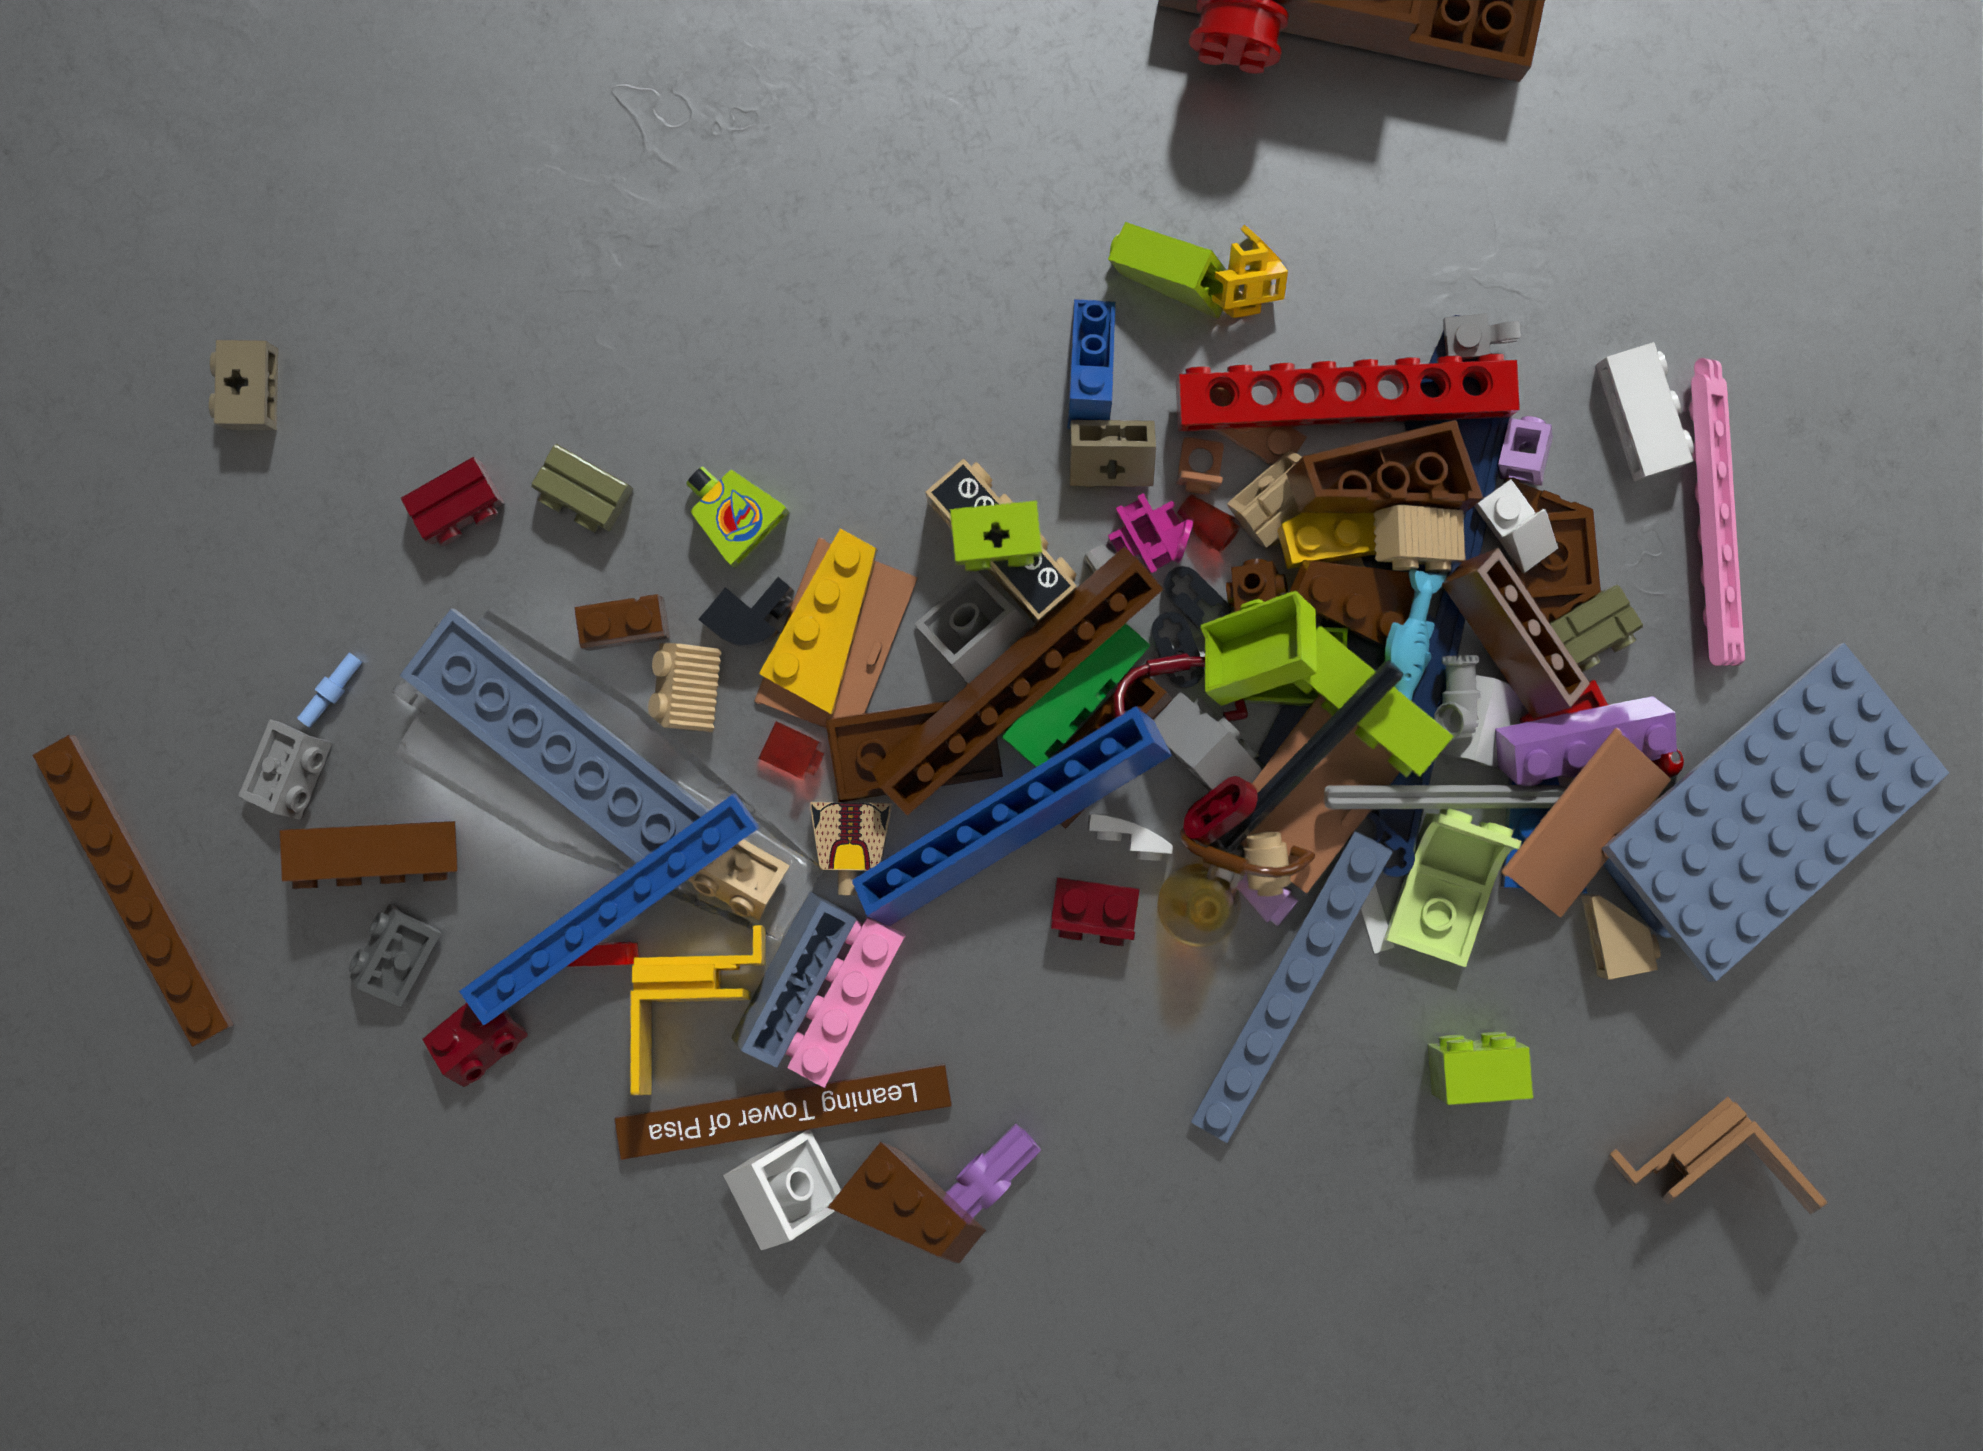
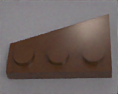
(1356, 597)

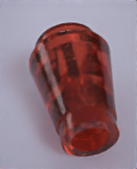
(1210, 523)

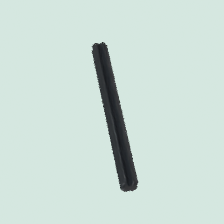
(1315, 751)

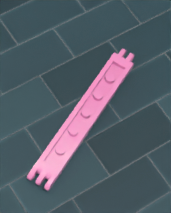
(1717, 514)

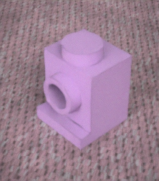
(1522, 434)

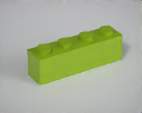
(1393, 723)

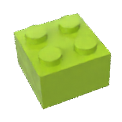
(1480, 1069)

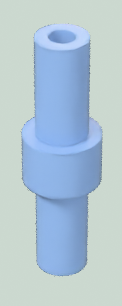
(329, 690)

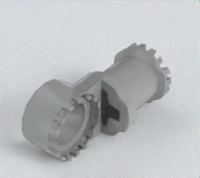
(1459, 695)

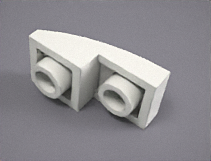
(1145, 842)

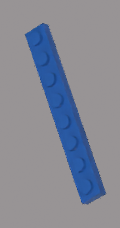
(609, 909)

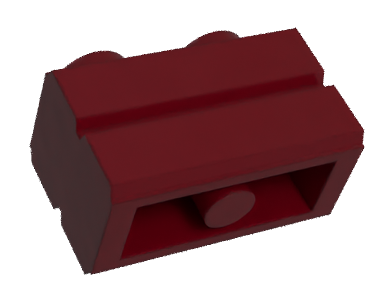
(453, 502)

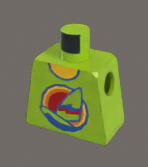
(734, 513)

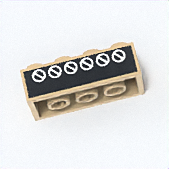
(1033, 587)

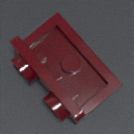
(467, 1048)

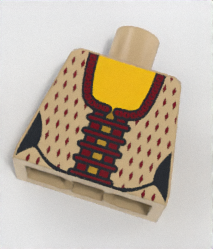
(850, 838)

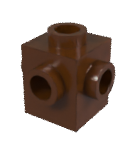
(1255, 581)

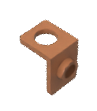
(1200, 481)

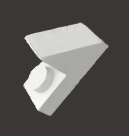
(1519, 529)

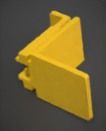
(679, 981)

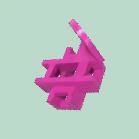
(1142, 540)

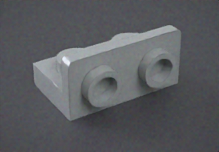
(284, 770)

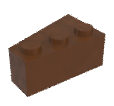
(907, 1204)

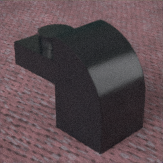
(745, 625)

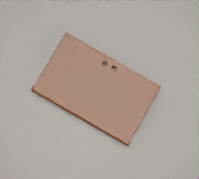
(877, 627)
(1596, 806)
(1302, 814)

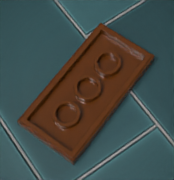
(867, 738)

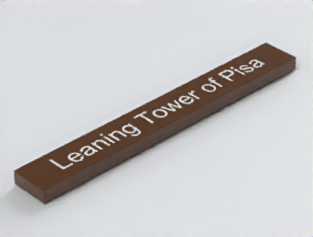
(783, 1111)

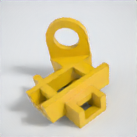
(1257, 280)

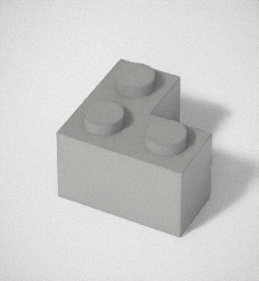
(1204, 744)

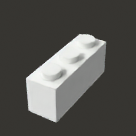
(1645, 411)

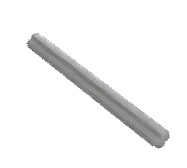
(1441, 796)

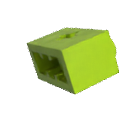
(974, 523)

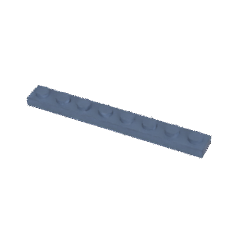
(1291, 986)

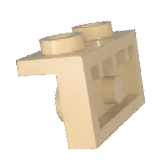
(742, 878)

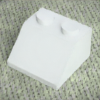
(784, 1189)

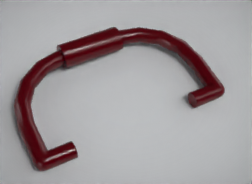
(1164, 666)

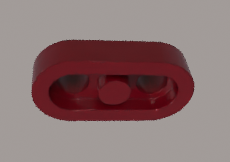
(1220, 810)

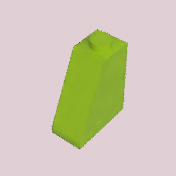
(1168, 266)

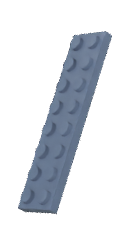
(550, 738)

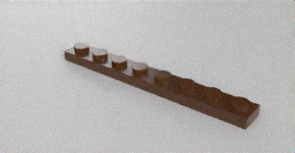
(133, 890)

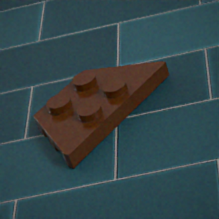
(1572, 570)

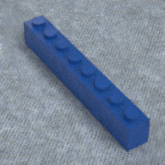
(1011, 817)

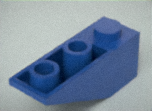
(1091, 361)

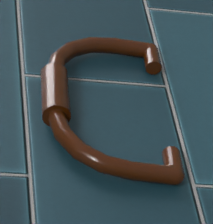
(1242, 866)

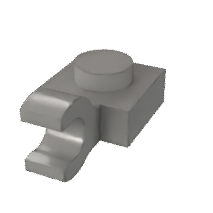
(1471, 335)

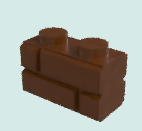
(622, 622)

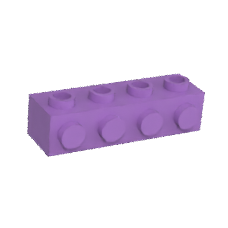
(1568, 741)

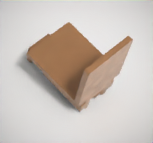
(1711, 1142)

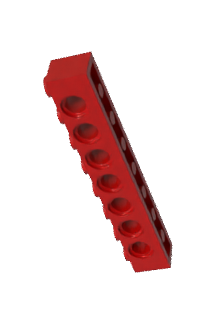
(1495, 375)

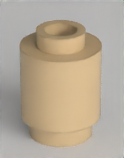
(1268, 851)

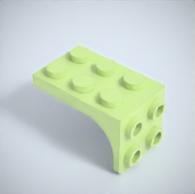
(1449, 885)

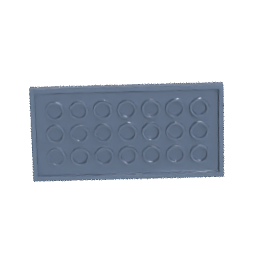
(1775, 812)

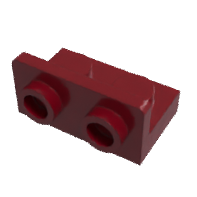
(1094, 910)

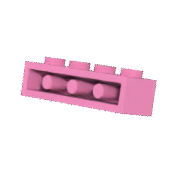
(846, 1001)

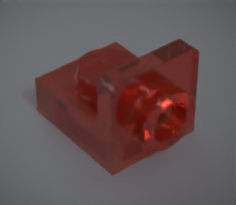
(792, 751)

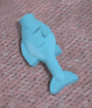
(1409, 643)

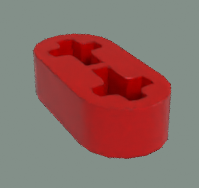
(608, 954)

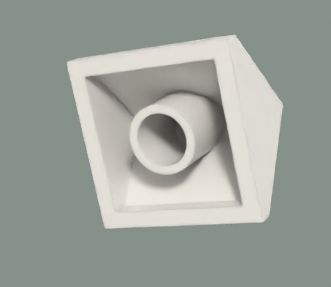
(1495, 709)

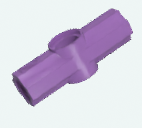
(991, 1173)

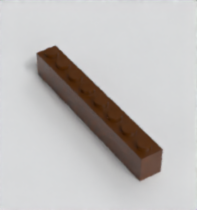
(1016, 680)

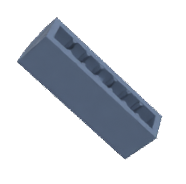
(793, 979)

